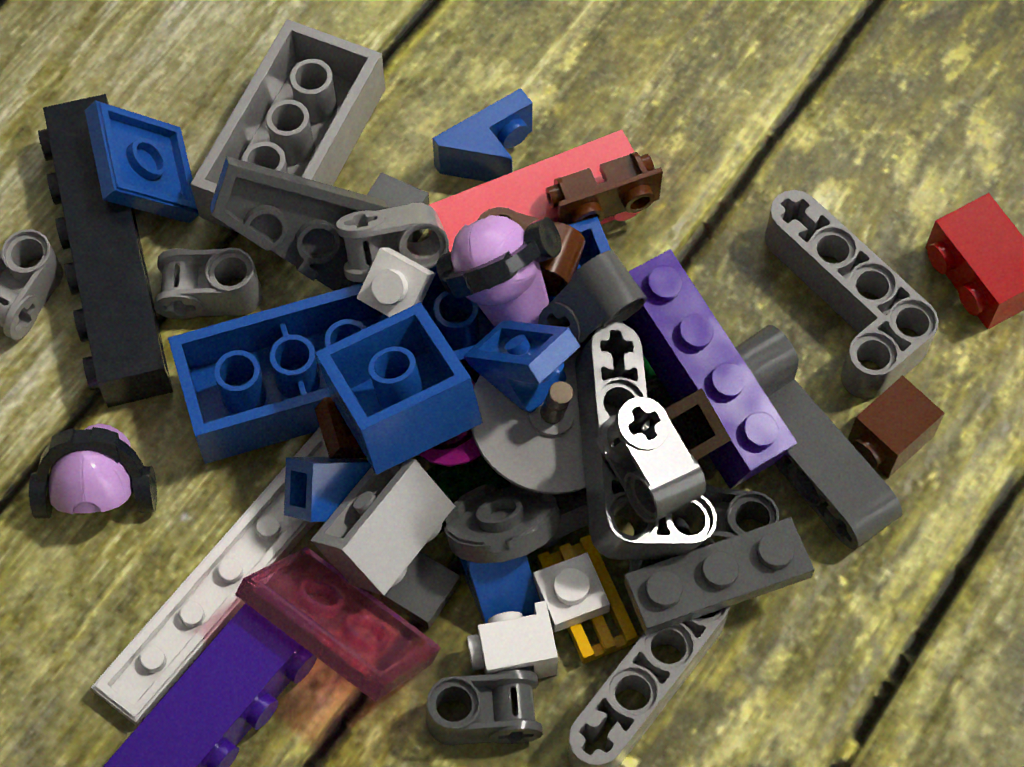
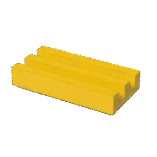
(617, 610)

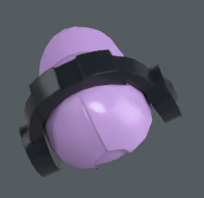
(500, 267)
(90, 474)

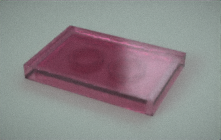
(339, 622)

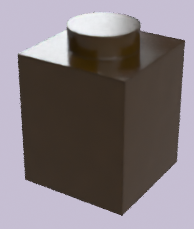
(697, 424)

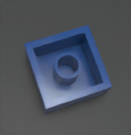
(399, 387)

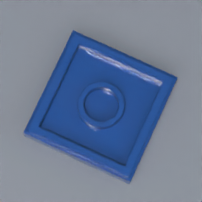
(141, 162)

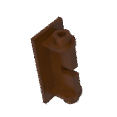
(628, 186)

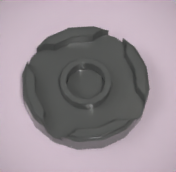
(501, 523)

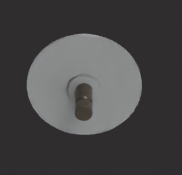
(535, 448)

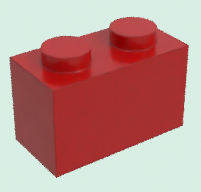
(981, 258)

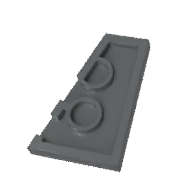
(290, 217)

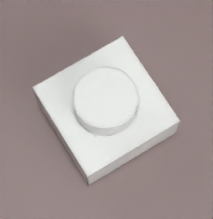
(394, 283)
(571, 592)

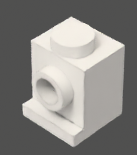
(515, 643)

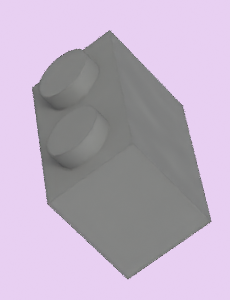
(383, 526)

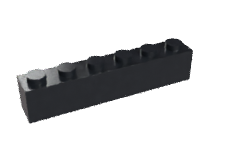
(106, 266)

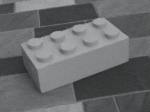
(298, 110)

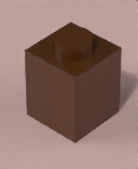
(895, 426)

